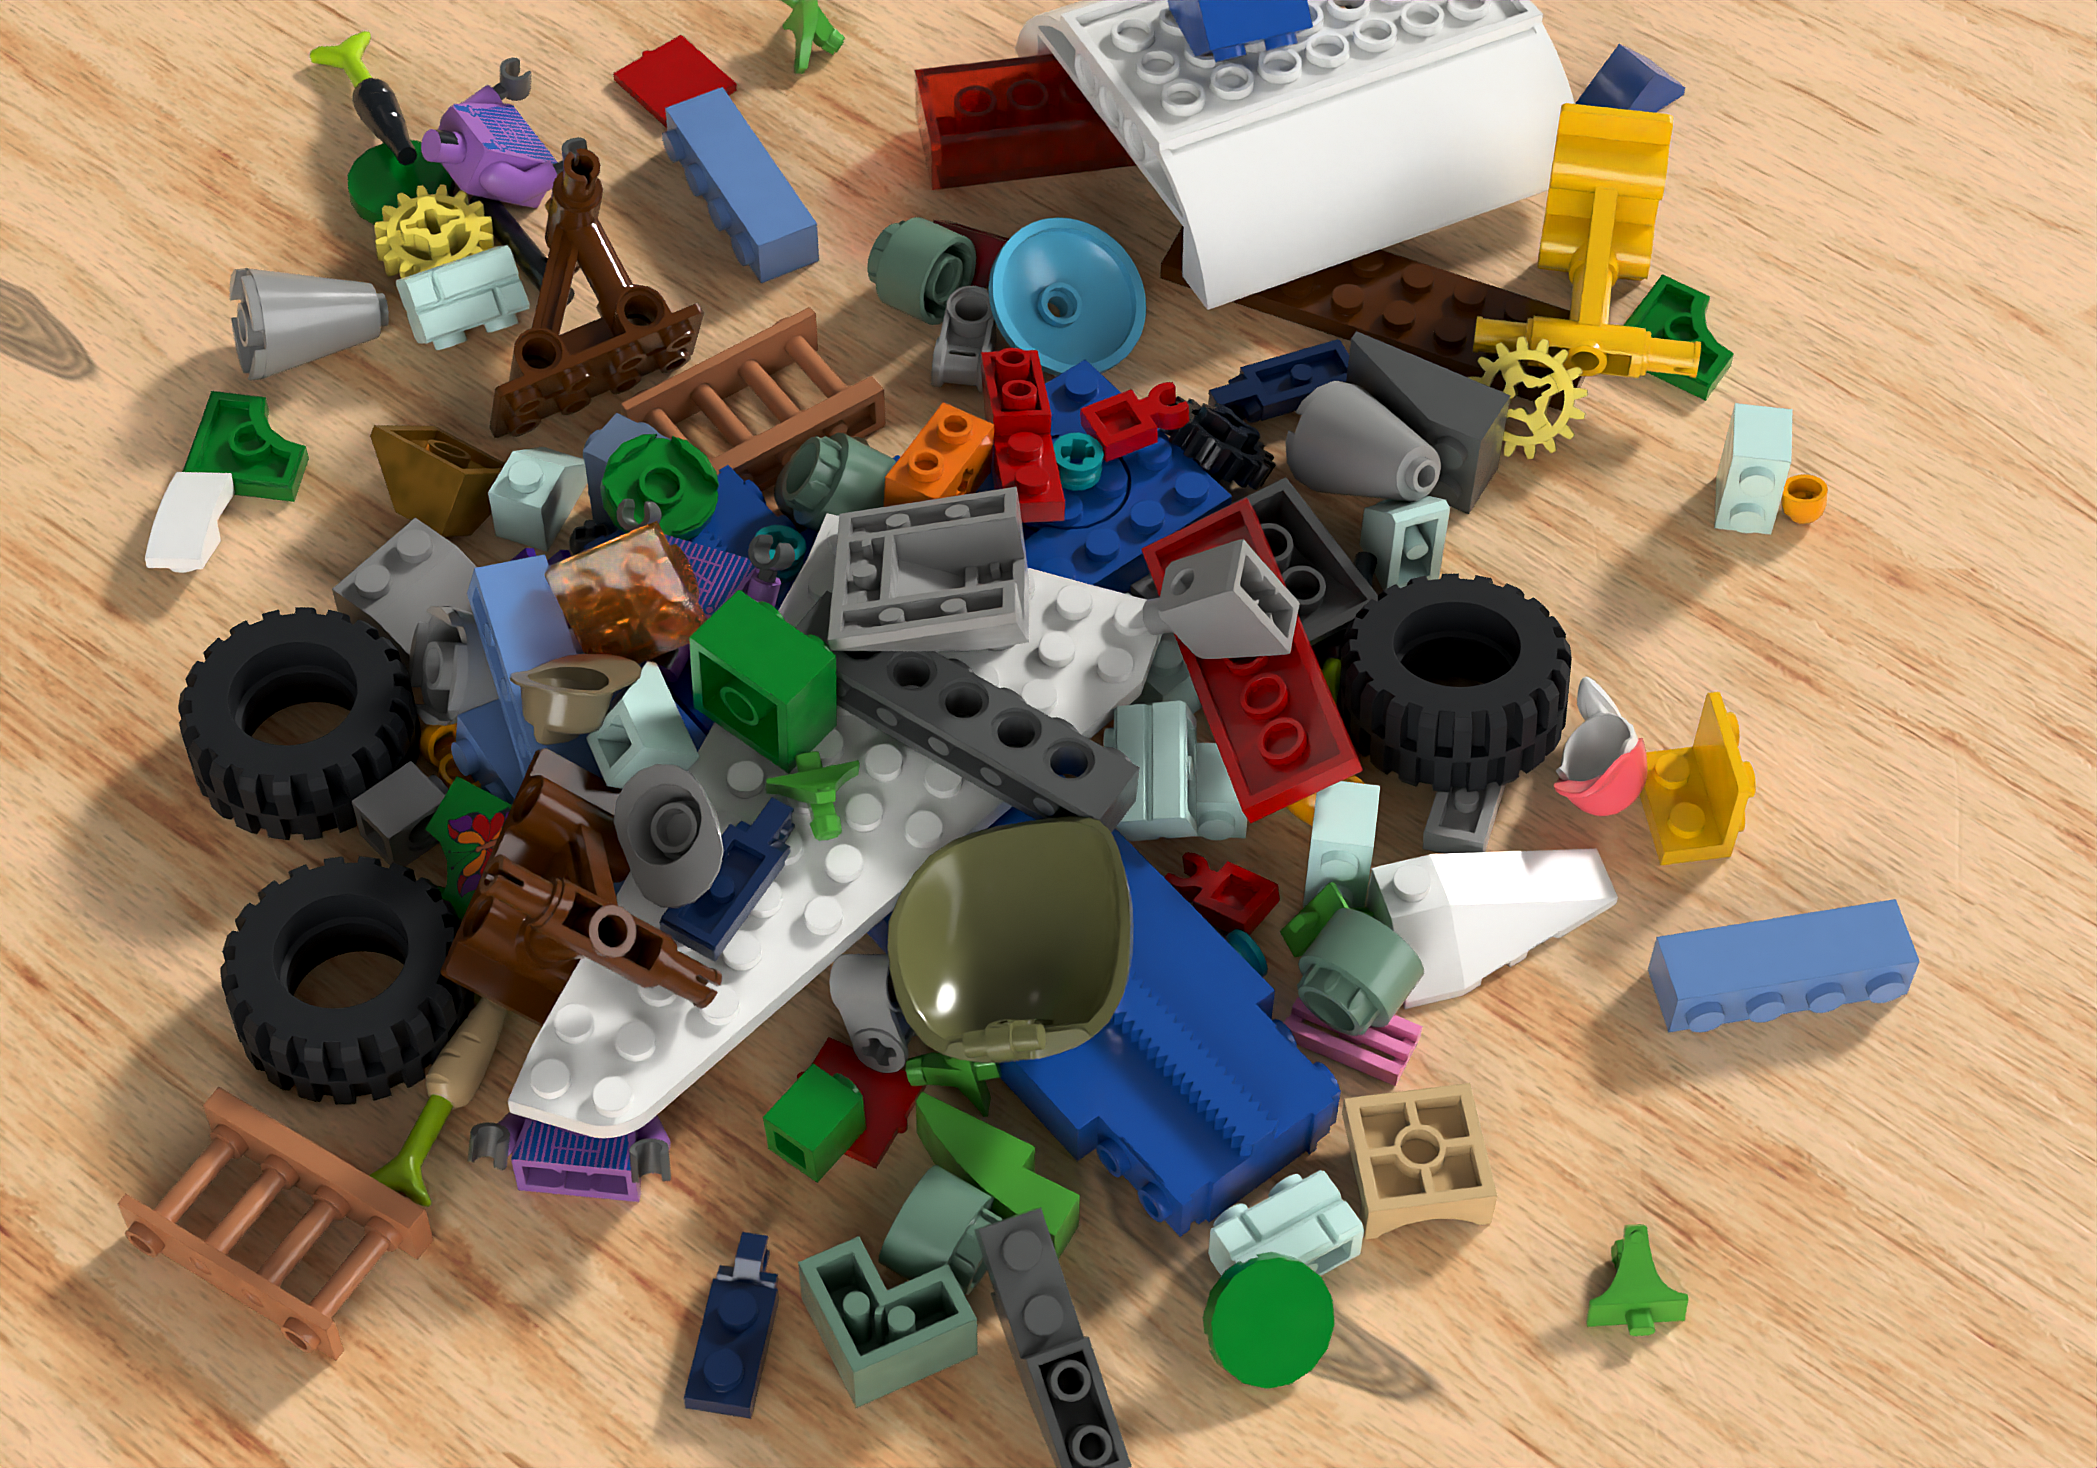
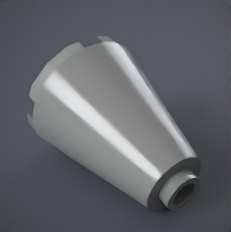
(300, 318)
(1358, 447)
(449, 666)

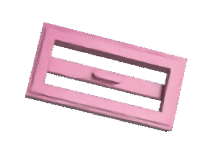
(1395, 1039)

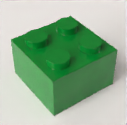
(764, 680)

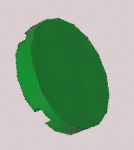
(379, 178)
(662, 472)
(1269, 1320)

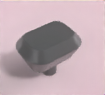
(585, 534)

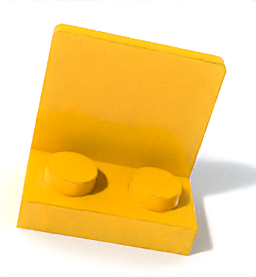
(1699, 792)

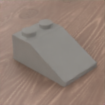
(403, 581)

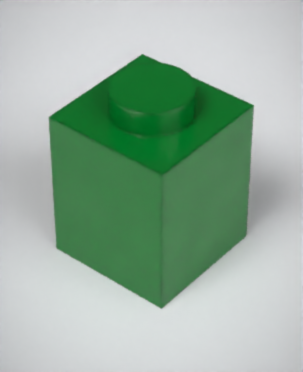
(815, 1121)

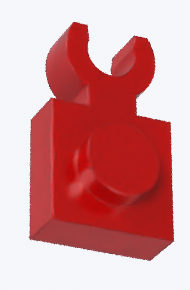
(1129, 424)
(1228, 897)

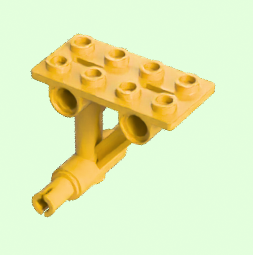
(1600, 230)

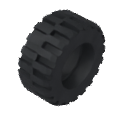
(288, 664)
(1445, 731)
(333, 914)

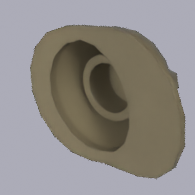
(572, 694)

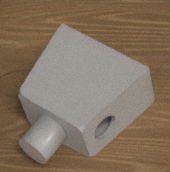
(1224, 605)

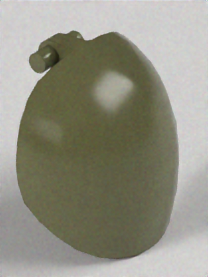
(1014, 940)

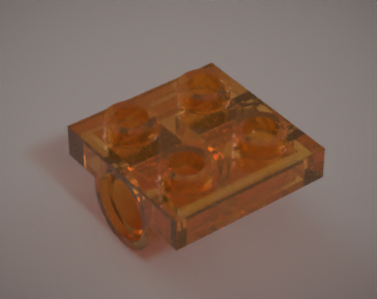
(629, 595)

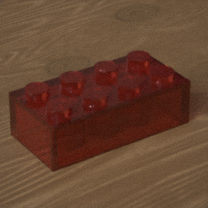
(1009, 123)

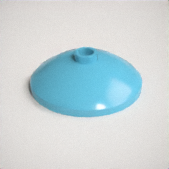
(1081, 275)

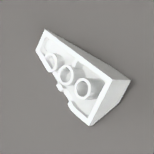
(1484, 910)

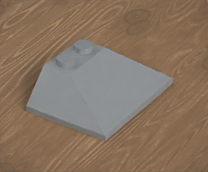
(932, 576)

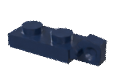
(1281, 382)
(748, 867)
(735, 1333)

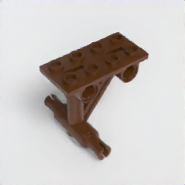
(610, 353)
(554, 901)

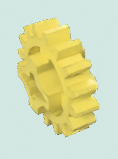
(430, 231)
(1538, 421)

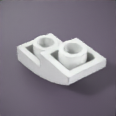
(186, 521)

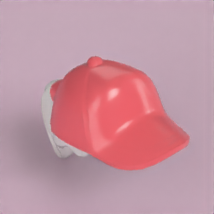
(1603, 758)

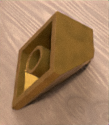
(436, 477)

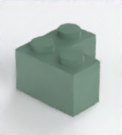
(880, 1334)

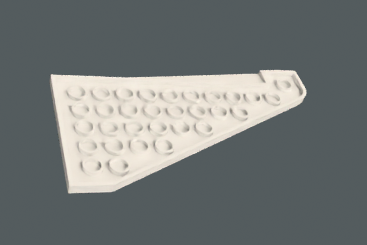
(627, 1051)

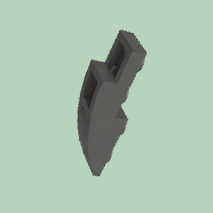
(1049, 1344)

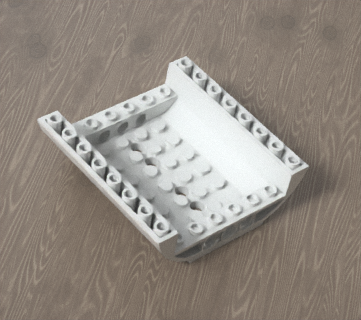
(1324, 146)

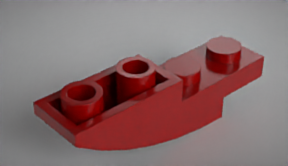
(1022, 432)

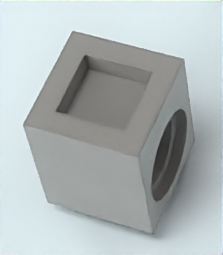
(396, 814)

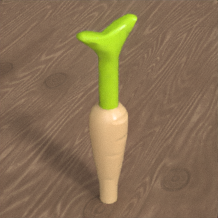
(449, 1085)

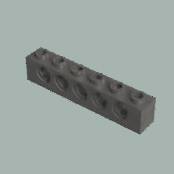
(977, 744)

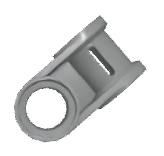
(965, 333)
(870, 1010)

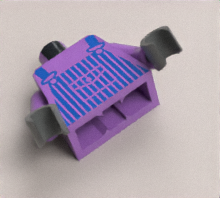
(493, 148)
(717, 575)
(570, 1162)

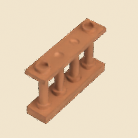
(761, 457)
(286, 1162)

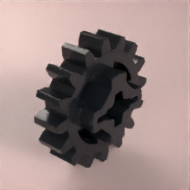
(1223, 445)

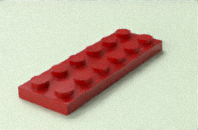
(1265, 712)

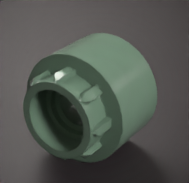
(920, 267)
(834, 478)
(1357, 973)
(939, 1230)

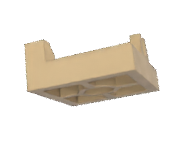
(1419, 1158)

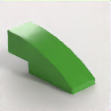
(996, 1166)

